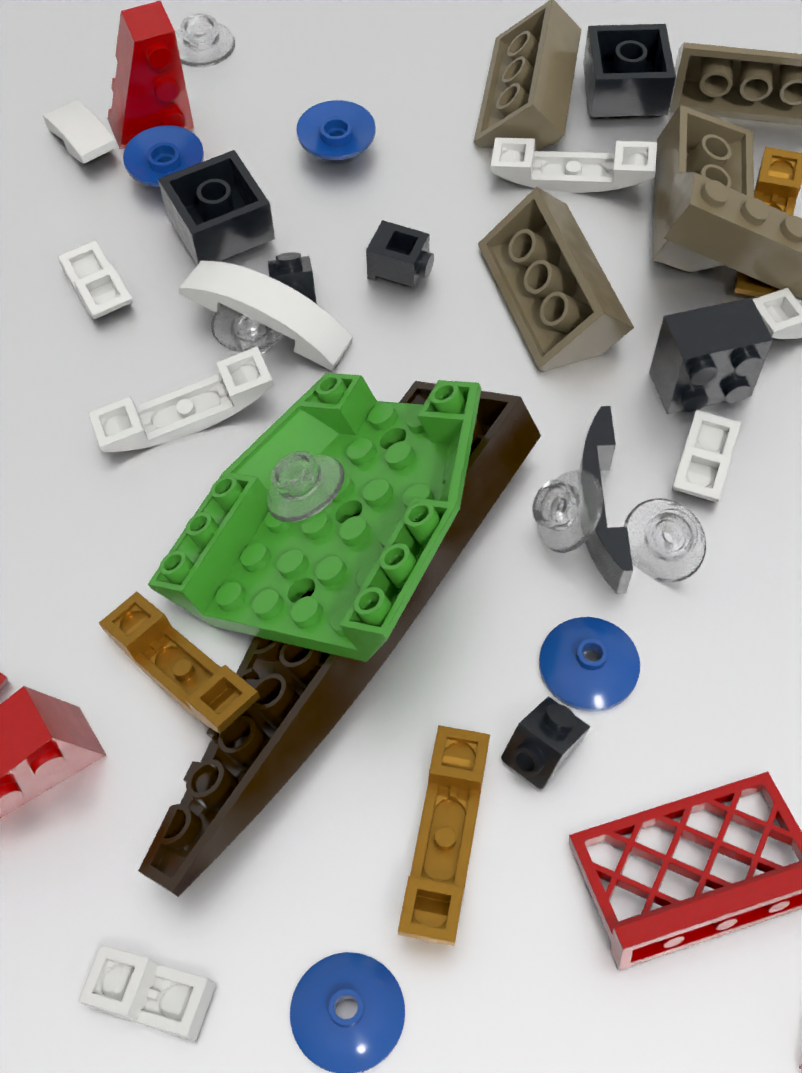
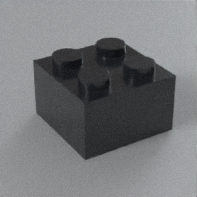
(628, 70)
(217, 208)
(709, 355)

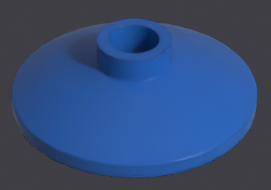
(336, 130)
(160, 153)
(583, 682)
(355, 1042)

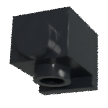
(399, 254)

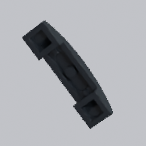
(606, 545)

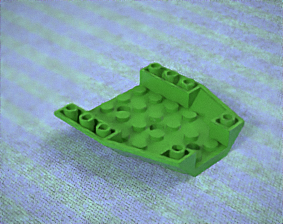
(400, 474)

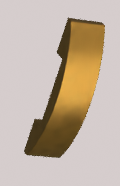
(778, 187)
(176, 665)
(445, 837)

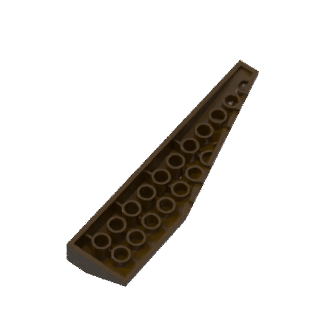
(311, 690)

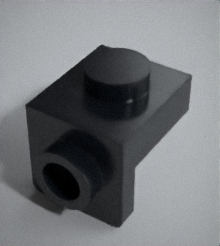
(294, 272)
(544, 741)

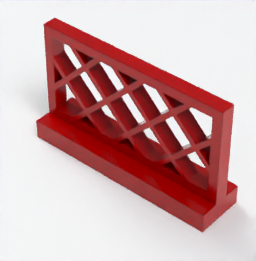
(705, 914)

